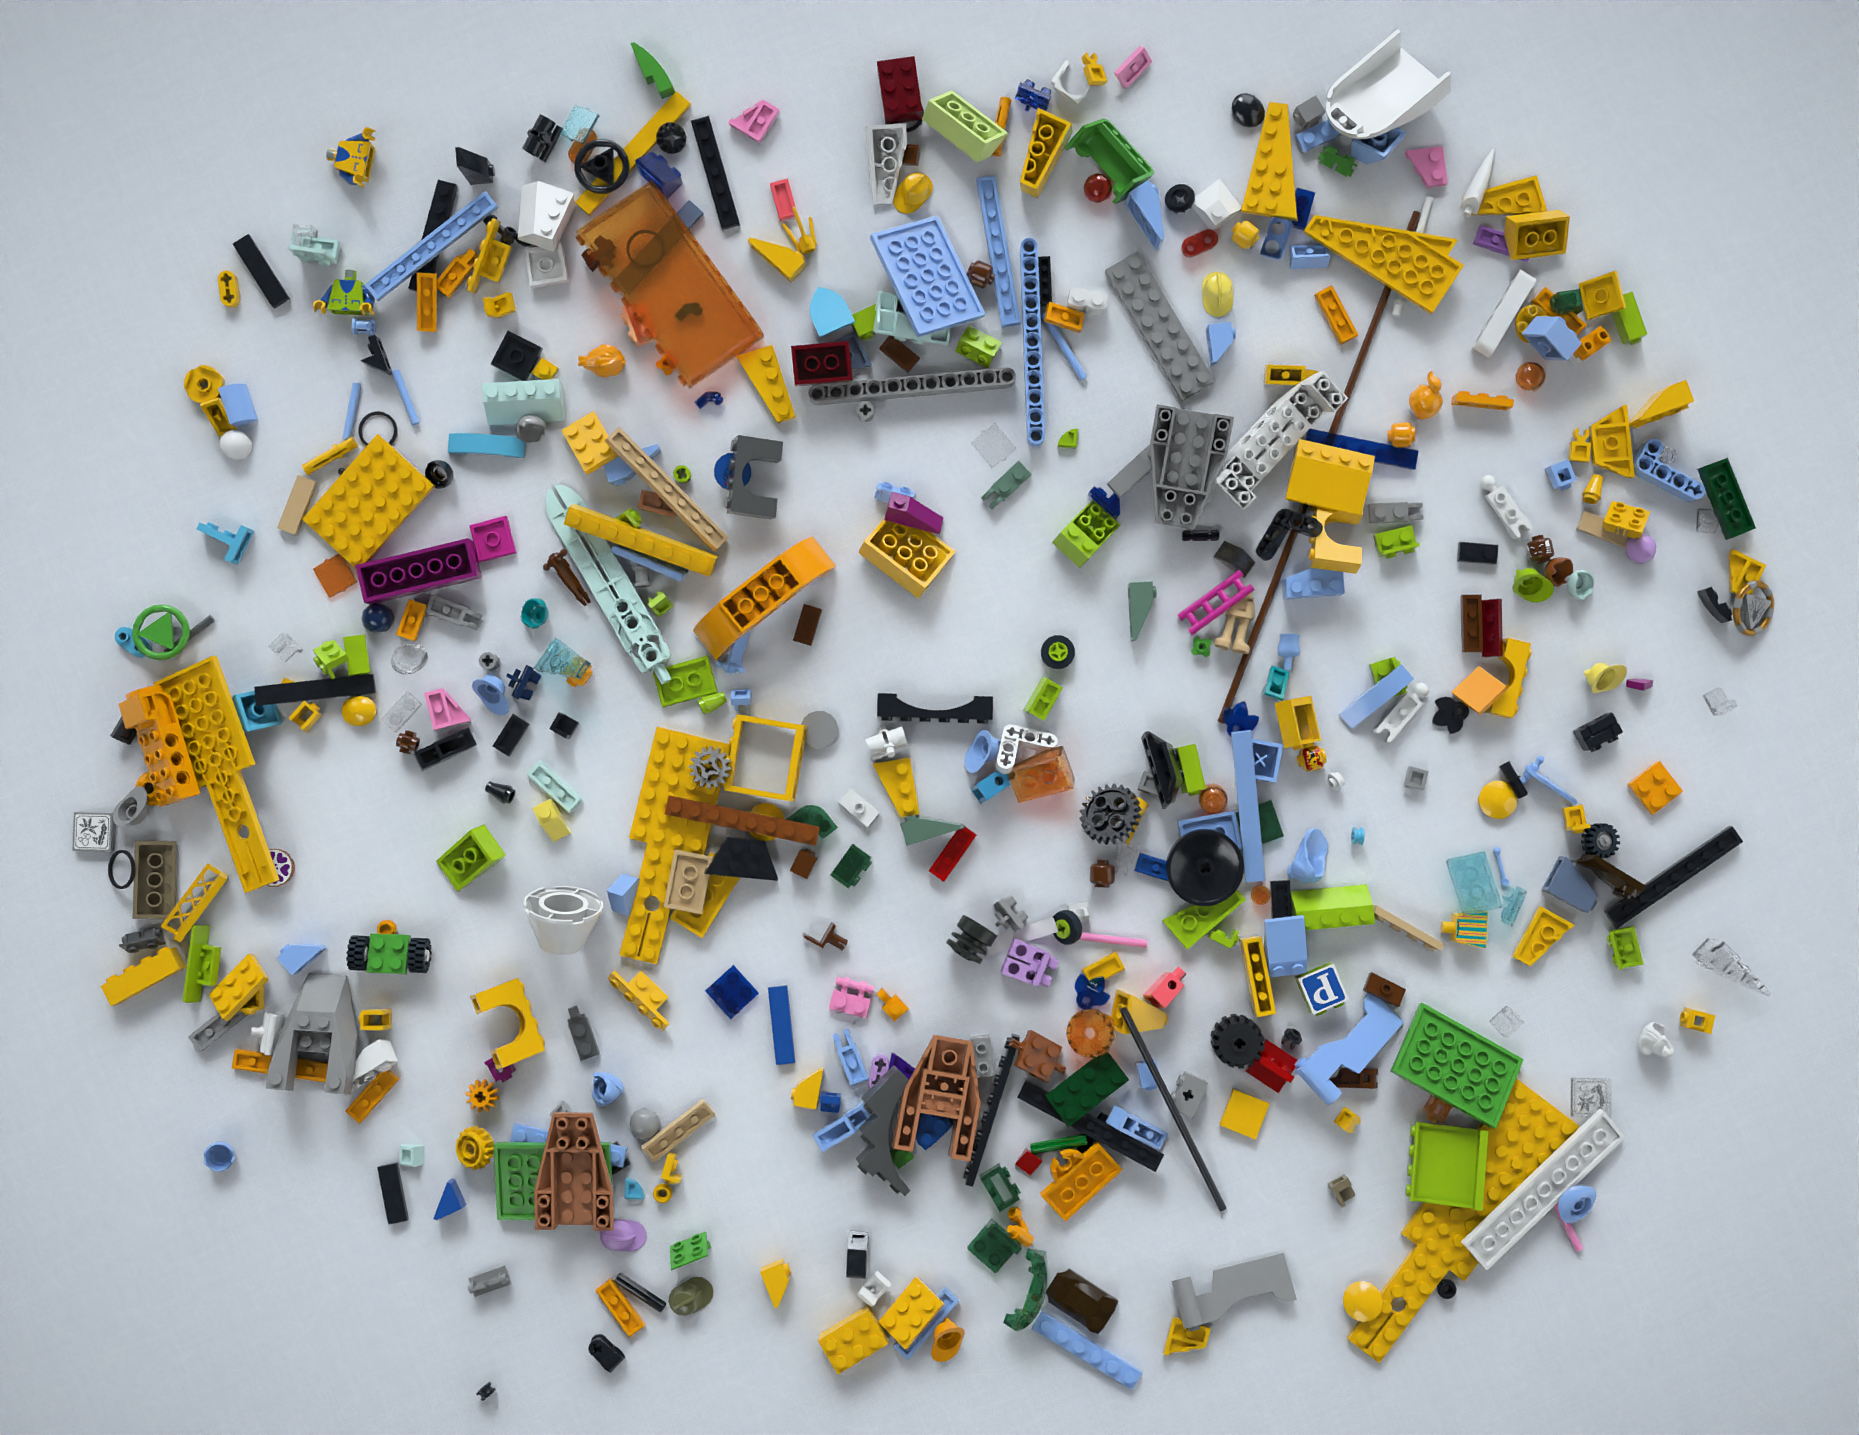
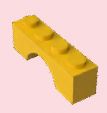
(1515, 657)

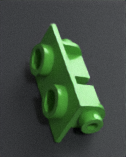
(1344, 163)

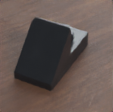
(378, 359)

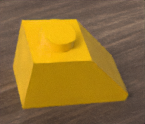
(808, 1090)
(776, 1278)

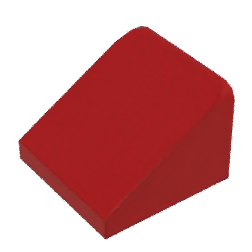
(1028, 1161)

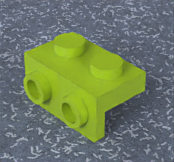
(978, 346)
(329, 656)
(1625, 947)

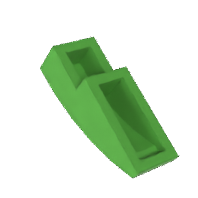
(653, 71)

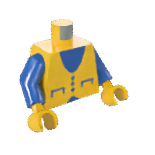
(354, 157)

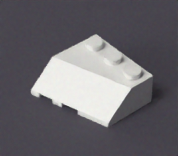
(544, 214)

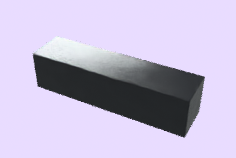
(1045, 280)

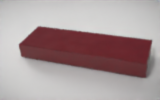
(1492, 628)

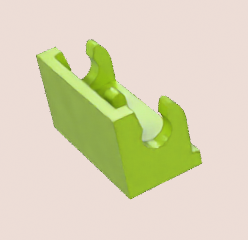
(357, 653)
(1043, 698)

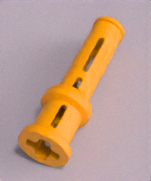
(1001, 120)

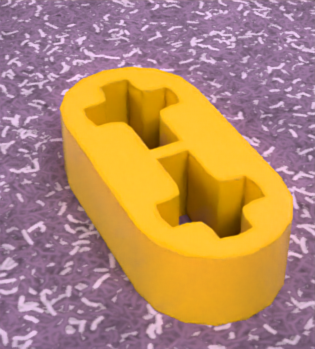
(233, 289)

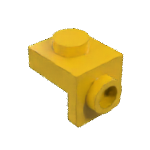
(499, 306)
(1575, 819)
(255, 1003)

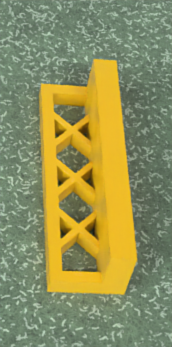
(201, 905)

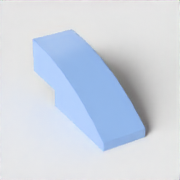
(841, 1127)

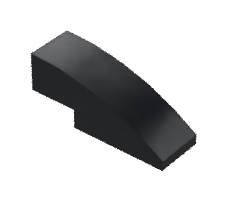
(445, 749)

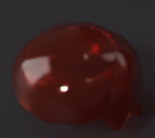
(1098, 188)

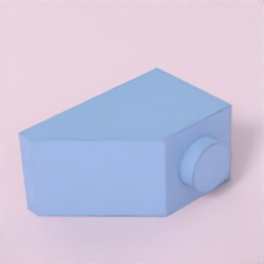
(1219, 339)
(298, 956)

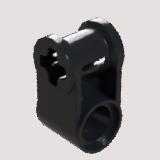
(608, 1354)

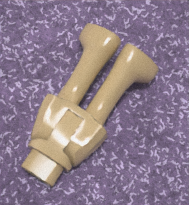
(1245, 612)

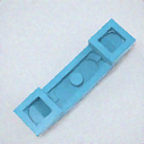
(486, 444)

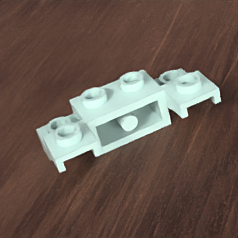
(896, 323)

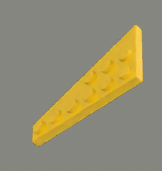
(1271, 180)

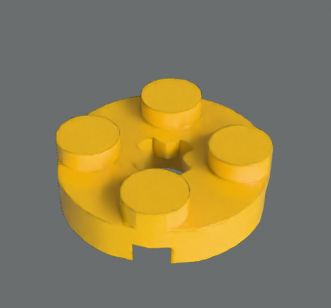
(198, 375)

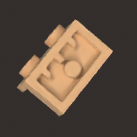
(636, 331)

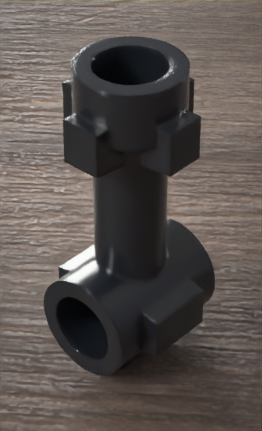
(507, 234)

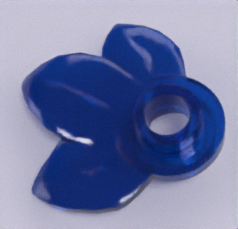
(1239, 717)
(1092, 989)

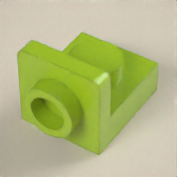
(1220, 937)

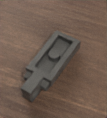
(582, 1034)

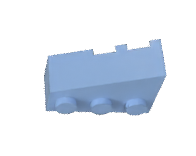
(1313, 584)

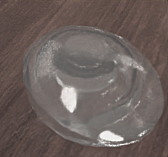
(409, 658)

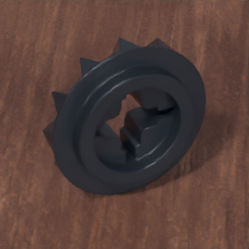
(666, 145)
(1179, 190)

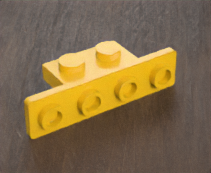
(491, 258)
(644, 995)

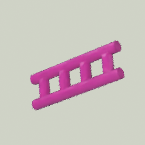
(1227, 602)

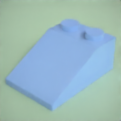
(1145, 207)
(1285, 946)

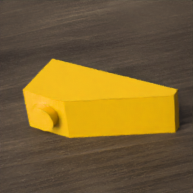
(782, 258)

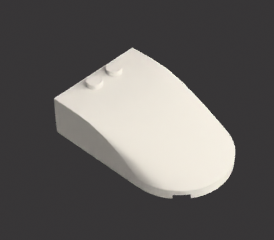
(1383, 92)

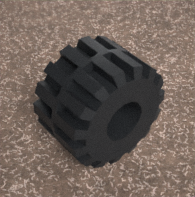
(1228, 1032)

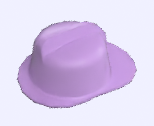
(626, 1236)

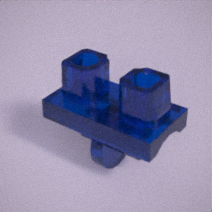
(1033, 97)

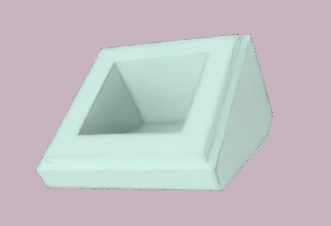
(411, 1155)

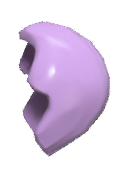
(1641, 549)

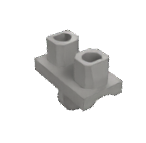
(1006, 915)

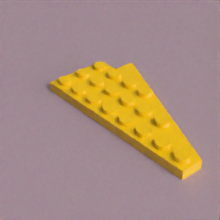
(1403, 260)

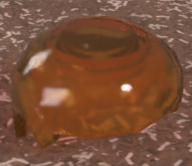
(1530, 376)
(1213, 799)

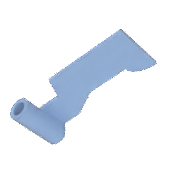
(1351, 1052)

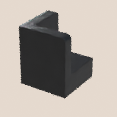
(564, 725)

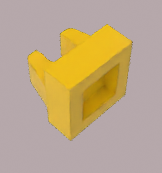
(1347, 1120)

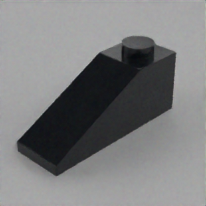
(474, 167)

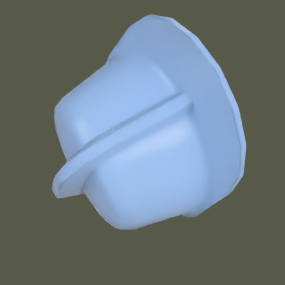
(491, 692)
(982, 750)

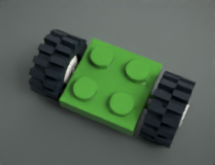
(388, 954)

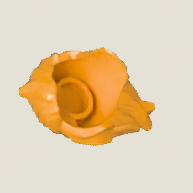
(603, 361)

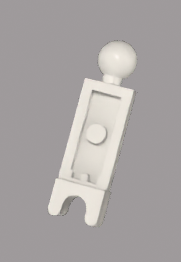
(1505, 507)
(1402, 712)

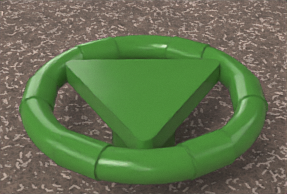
(160, 632)

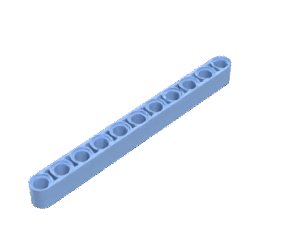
(1032, 333)

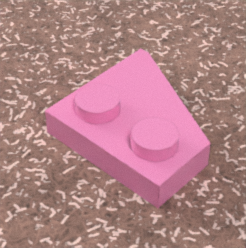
(444, 710)

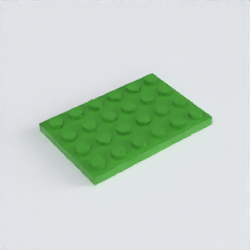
(1457, 1065)
(516, 1177)

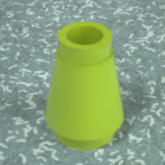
(711, 702)

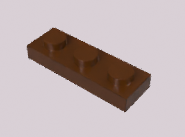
(1471, 623)

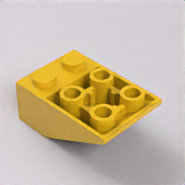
(1664, 403)

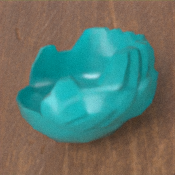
(534, 613)

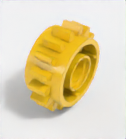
(474, 1147)

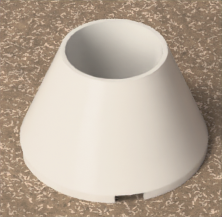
(562, 917)

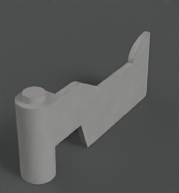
(1231, 1285)

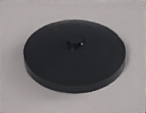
(1204, 867)

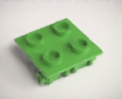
(689, 1250)

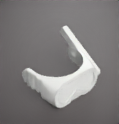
(1056, 81)

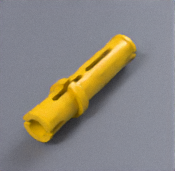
(332, 454)

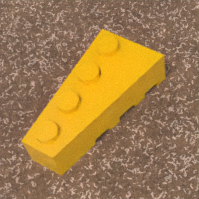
(1044, 149)

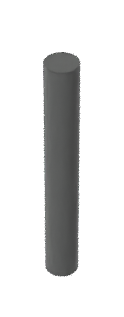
(196, 630)

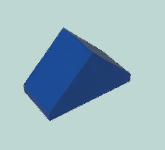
(451, 1200)

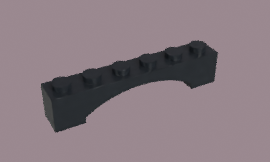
(979, 709)

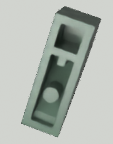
(1140, 601)
(924, 828)

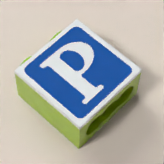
(1321, 989)

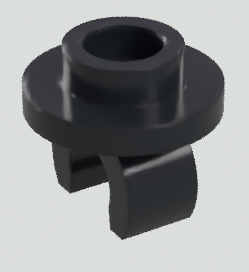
(1293, 1036)

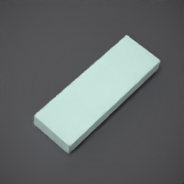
(554, 786)

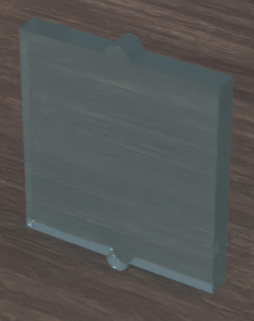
(579, 124)

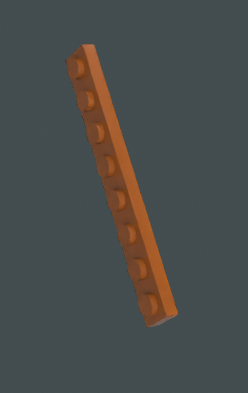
(742, 820)

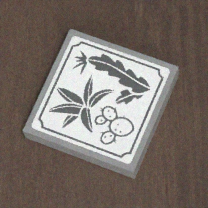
(93, 832)

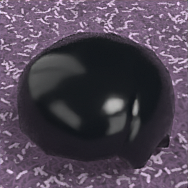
(439, 473)

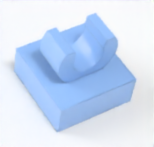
(741, 697)

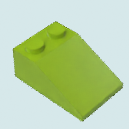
(470, 857)

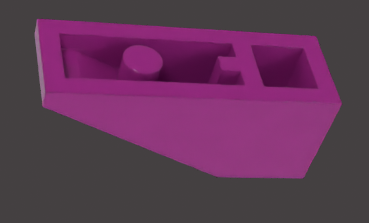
(911, 513)

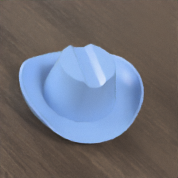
(1576, 1203)

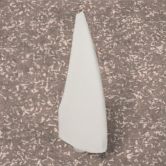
(1476, 190)

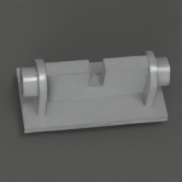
(489, 1281)

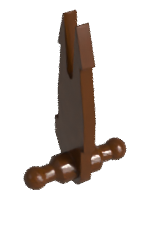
(566, 575)

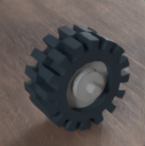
(1600, 840)

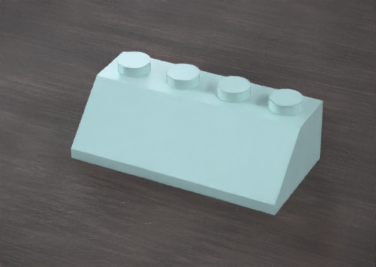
(510, 401)

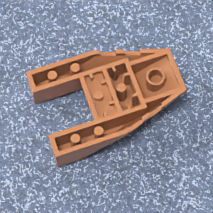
(944, 1087)

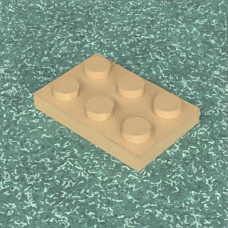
(688, 882)

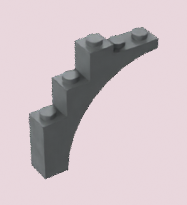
(882, 1101)

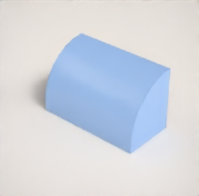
(238, 404)

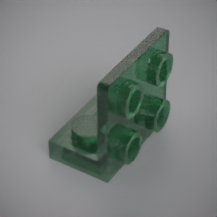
(993, 1246)

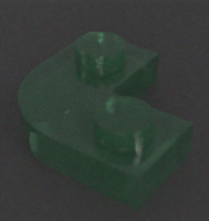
(815, 816)

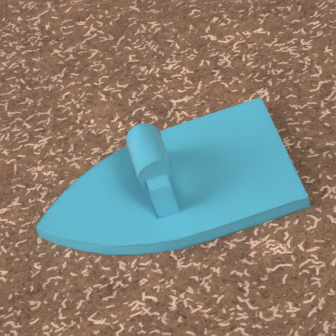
(829, 312)

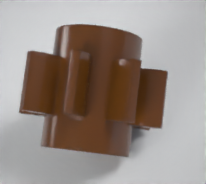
(407, 742)

